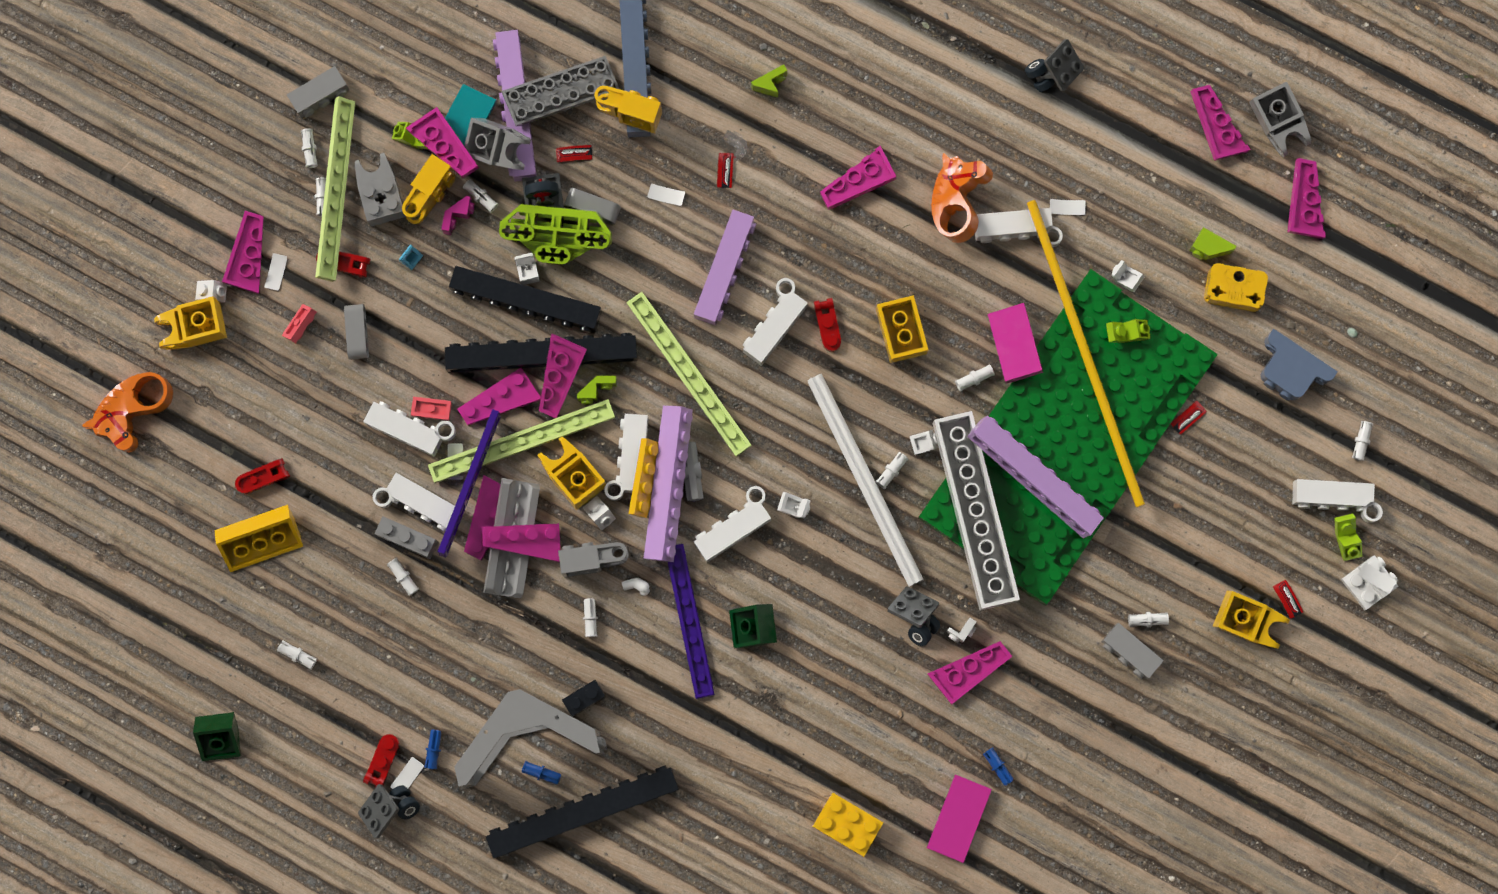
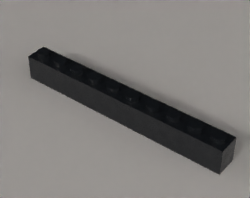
(535, 353)
(582, 812)

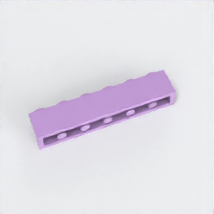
(724, 267)

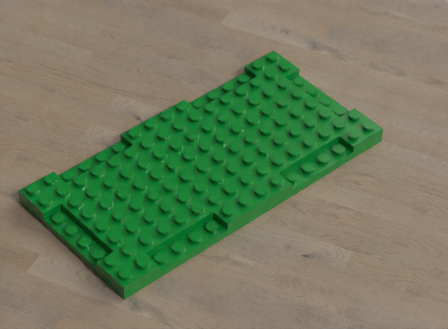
(1066, 430)

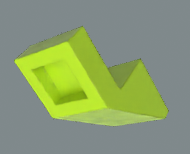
(403, 136)
(1128, 331)
(590, 391)
(1347, 538)

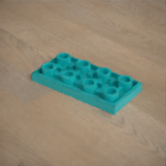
(467, 105)

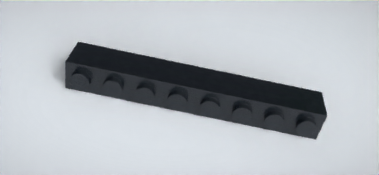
(525, 299)

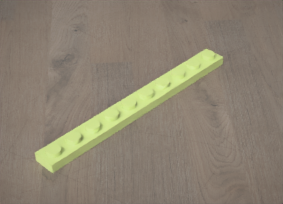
(335, 189)
(689, 374)
(524, 440)

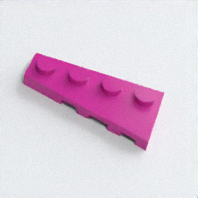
(1217, 125)
(440, 138)
(864, 177)
(1305, 208)
(245, 259)
(560, 372)
(503, 396)
(530, 540)

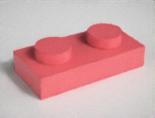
(299, 323)
(431, 408)

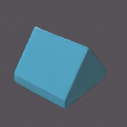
(410, 257)

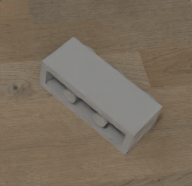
(318, 92)
(406, 537)
(1131, 652)

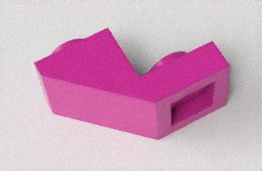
(461, 209)

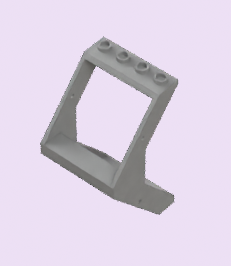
(519, 715)

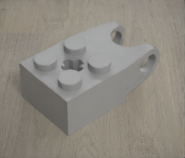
(1285, 122)
(494, 143)
(378, 186)
(590, 558)

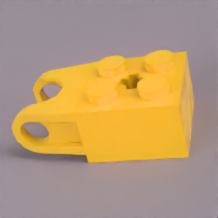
(630, 108)
(428, 188)
(193, 324)
(568, 469)
(1255, 620)

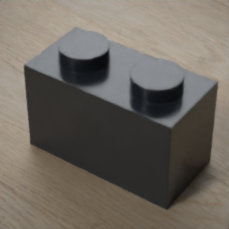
(584, 698)

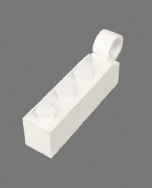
(1013, 225)
(777, 324)
(634, 429)
(407, 430)
(1336, 494)
(416, 499)
(733, 529)

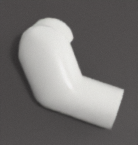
(638, 584)

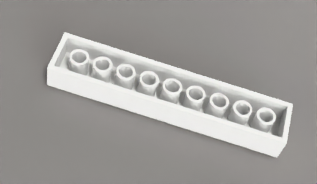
(976, 512)

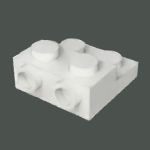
(1362, 590)

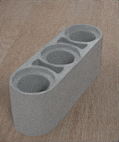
(584, 201)
(356, 331)

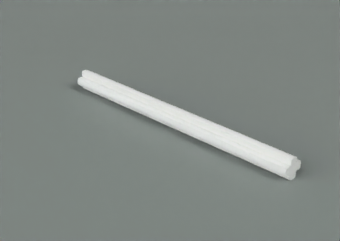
(865, 480)

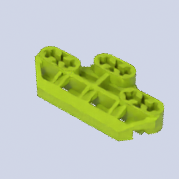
(551, 234)

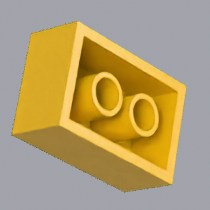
(901, 329)
(847, 824)

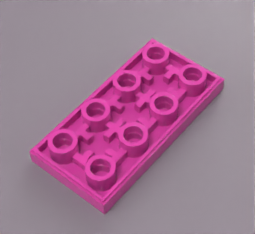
(1015, 343)
(959, 818)

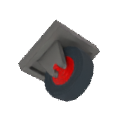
(543, 190)

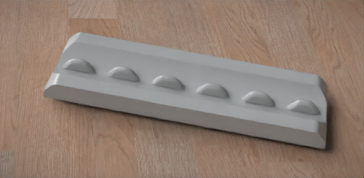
(558, 91)
(508, 569)

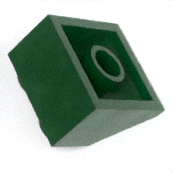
(753, 626)
(217, 736)

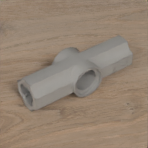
(693, 475)

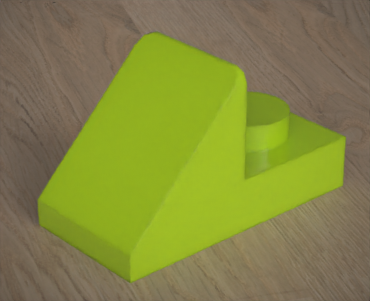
(765, 83)

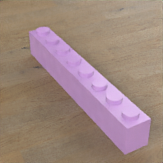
(512, 75)
(1035, 476)
(668, 483)

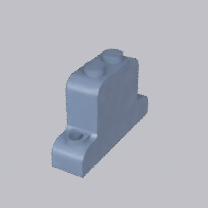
(1292, 367)

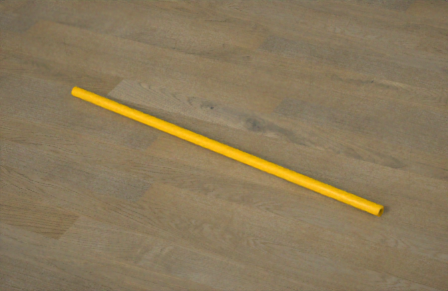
(1086, 354)

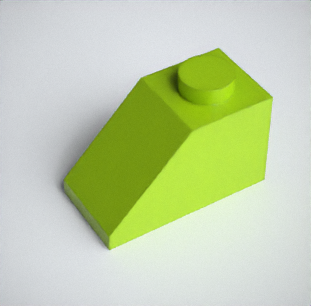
(1210, 245)

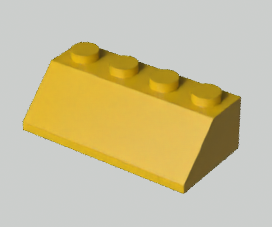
(258, 538)

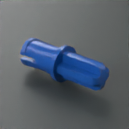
(433, 749)
(998, 766)
(541, 773)

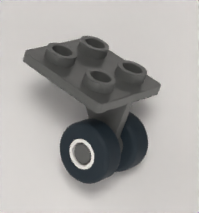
(1059, 67)
(917, 610)
(383, 806)

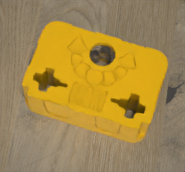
(1234, 293)

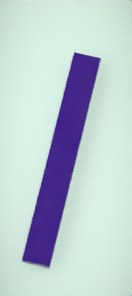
(469, 483)
(690, 624)

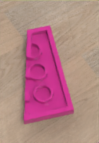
(483, 516)
(964, 674)

